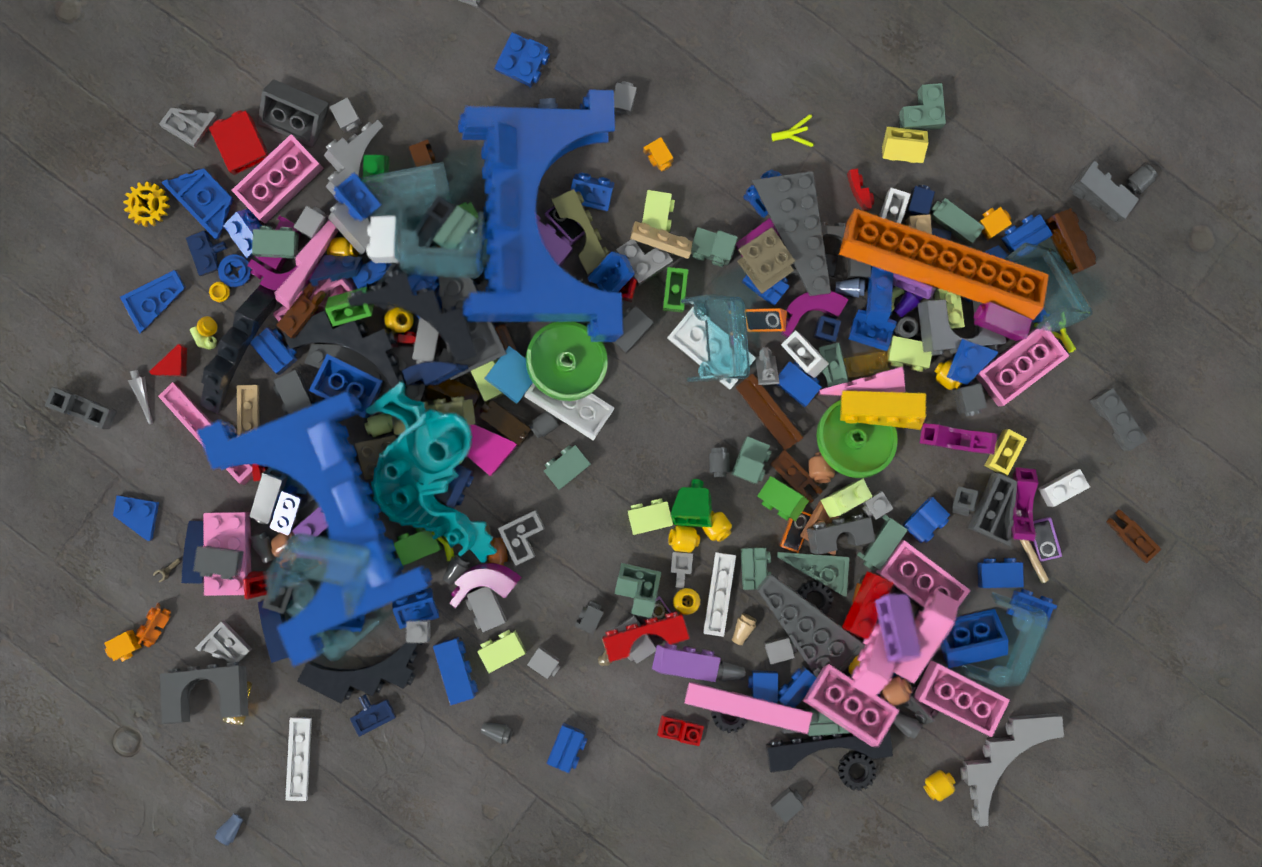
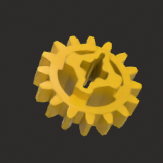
(153, 199)

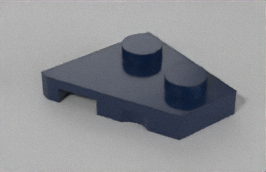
(336, 268)

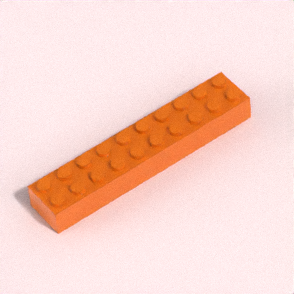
(943, 264)

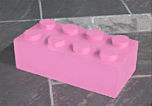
(277, 179)
(1021, 365)
(233, 532)
(920, 576)
(931, 629)
(874, 669)
(961, 698)
(850, 708)

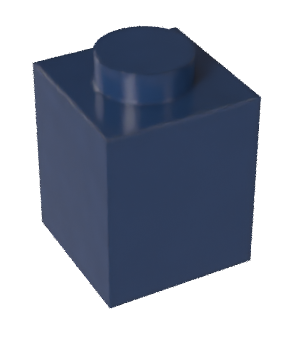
(920, 200)
(827, 329)

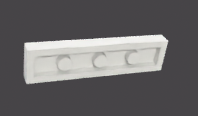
(719, 594)
(298, 758)

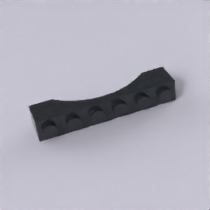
(426, 230)
(785, 755)

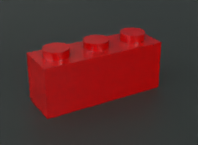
(864, 611)

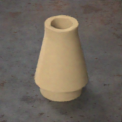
(744, 627)

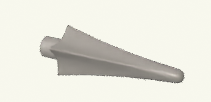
(138, 385)

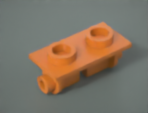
(155, 618)

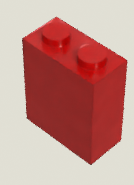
(239, 142)

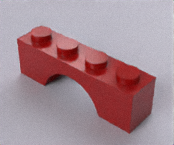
(670, 628)

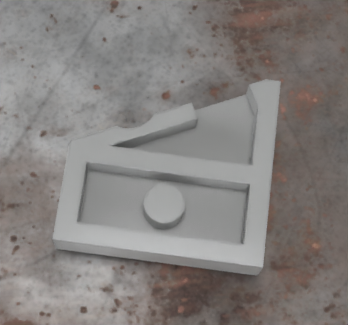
(188, 124)
(224, 643)

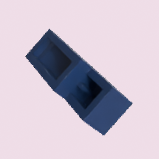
(432, 372)
(194, 538)
(270, 621)

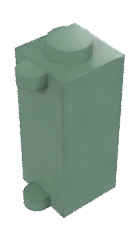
(956, 221)
(884, 545)

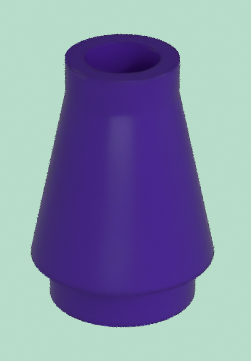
(907, 303)

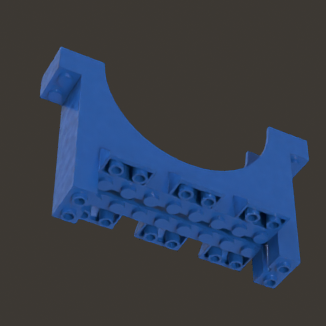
(520, 271)
(318, 455)

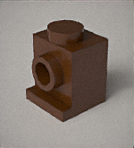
(421, 154)

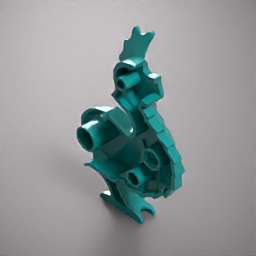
(422, 465)

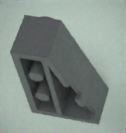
(1103, 193)
(995, 509)

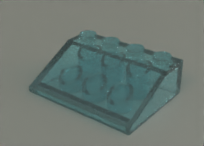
(409, 189)

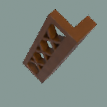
(768, 412)

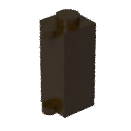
(452, 389)
(505, 422)

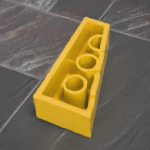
(884, 408)

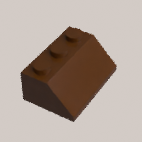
(1070, 241)

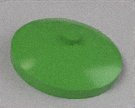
(565, 361)
(855, 448)

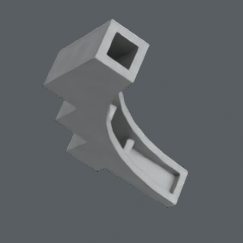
(346, 159)
(1000, 752)

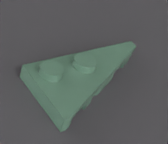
(824, 568)

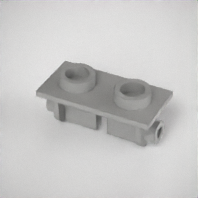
(766, 367)

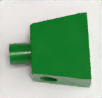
(375, 165)
(693, 506)

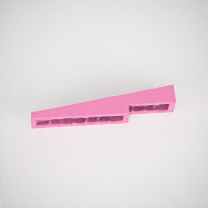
(306, 262)
(194, 420)
(748, 707)

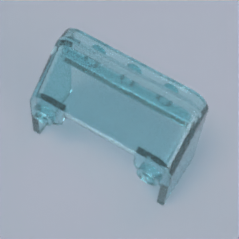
(441, 262)
(1063, 297)
(725, 337)
(324, 561)
(1033, 625)
(336, 644)

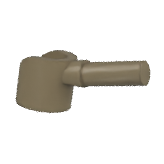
(165, 572)

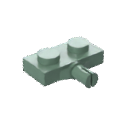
(835, 370)

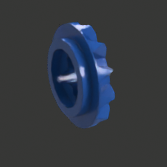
(225, 269)

